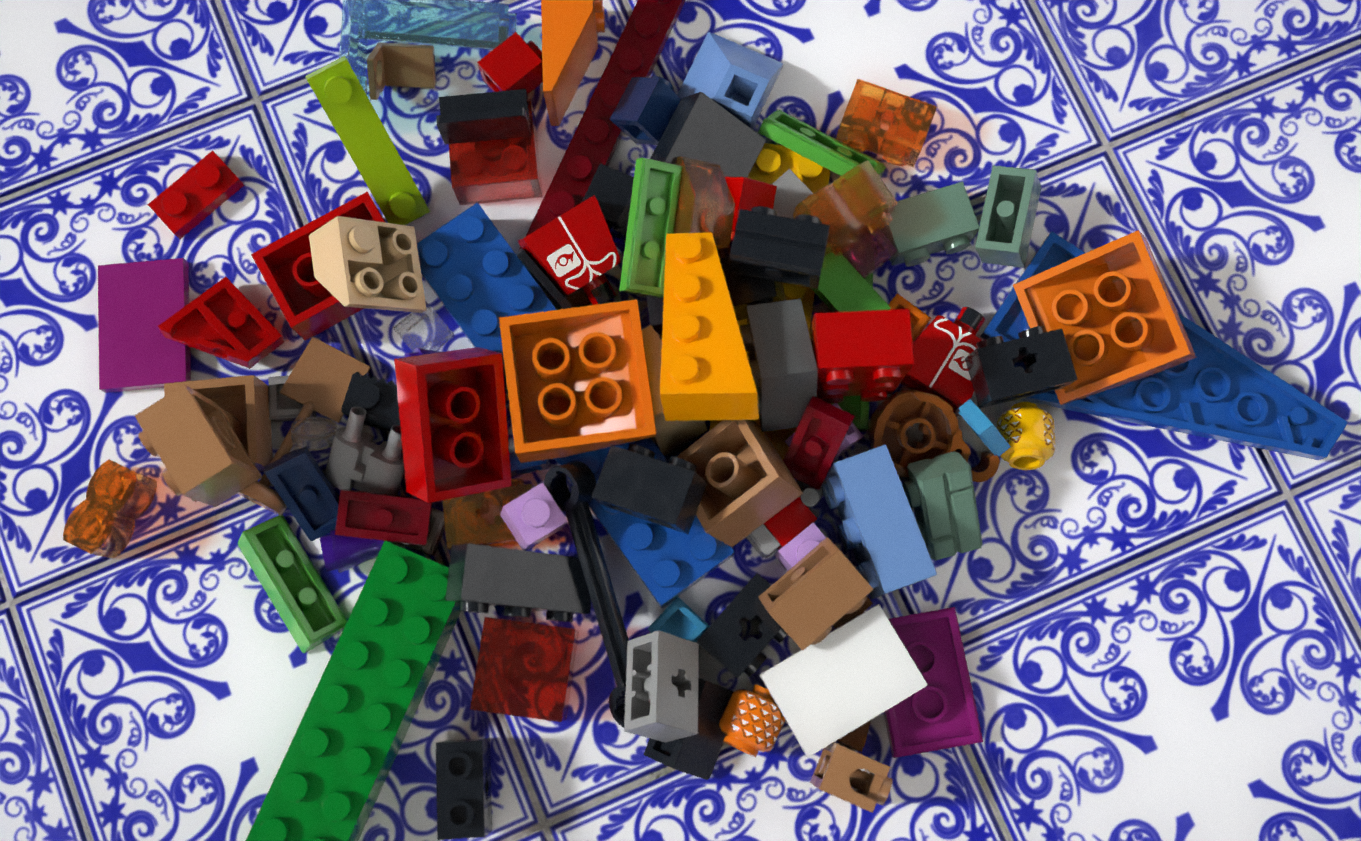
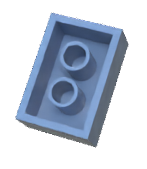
(877, 521)

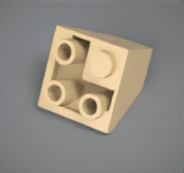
(369, 264)

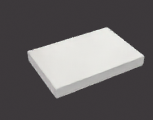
(843, 680)

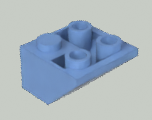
(732, 77)

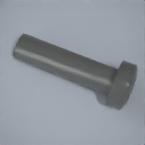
(810, 495)

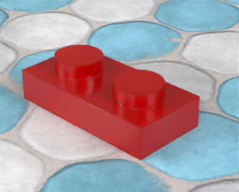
(196, 194)

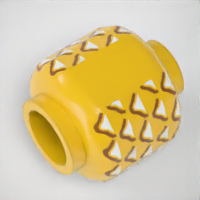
(1030, 435)

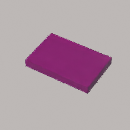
(130, 308)
(945, 710)

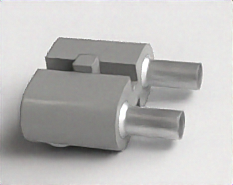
(363, 464)

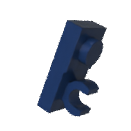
(305, 492)

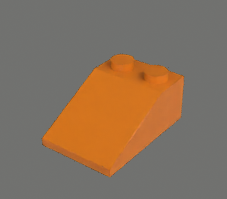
(567, 49)

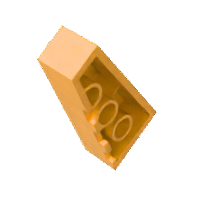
(702, 347)

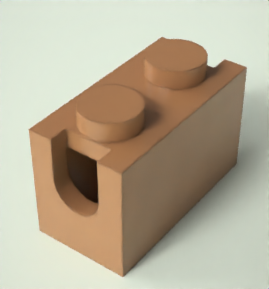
(816, 594)
(840, 770)

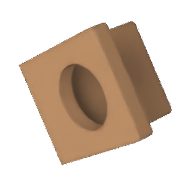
(400, 66)

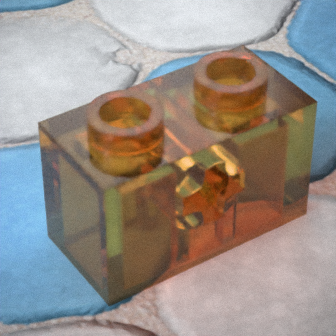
(905, 116)
(466, 524)

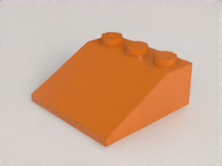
(1111, 315)
(576, 380)

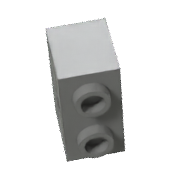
(662, 687)

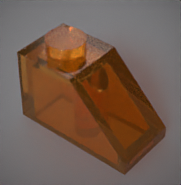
(704, 201)

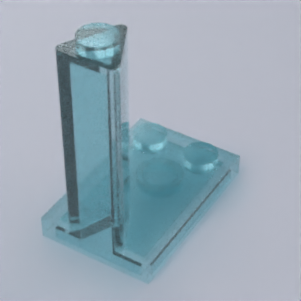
(421, 22)

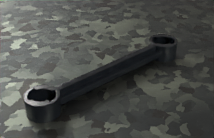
(594, 569)

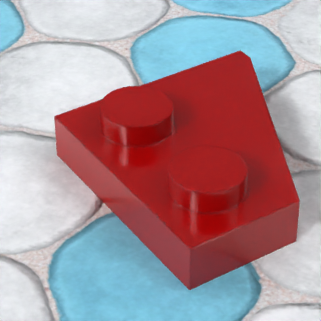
(224, 326)

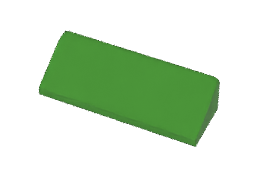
(292, 582)

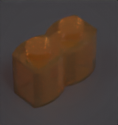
(850, 206)
(108, 515)

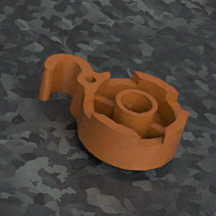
(936, 422)

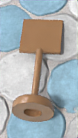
(321, 386)

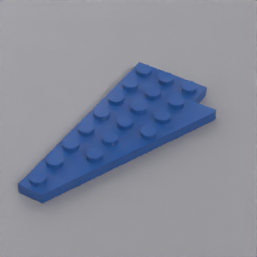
(1209, 396)

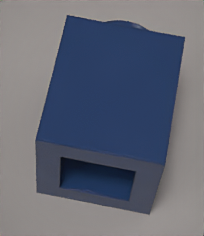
(645, 109)

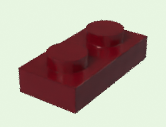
(817, 442)
(383, 517)

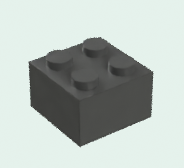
(780, 362)

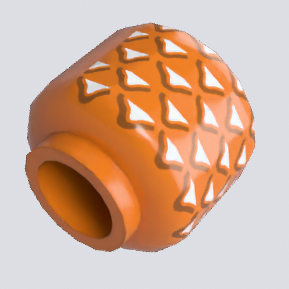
(752, 721)

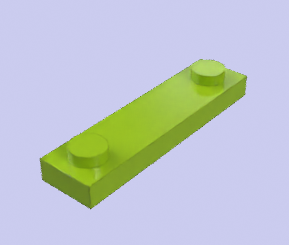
(367, 142)

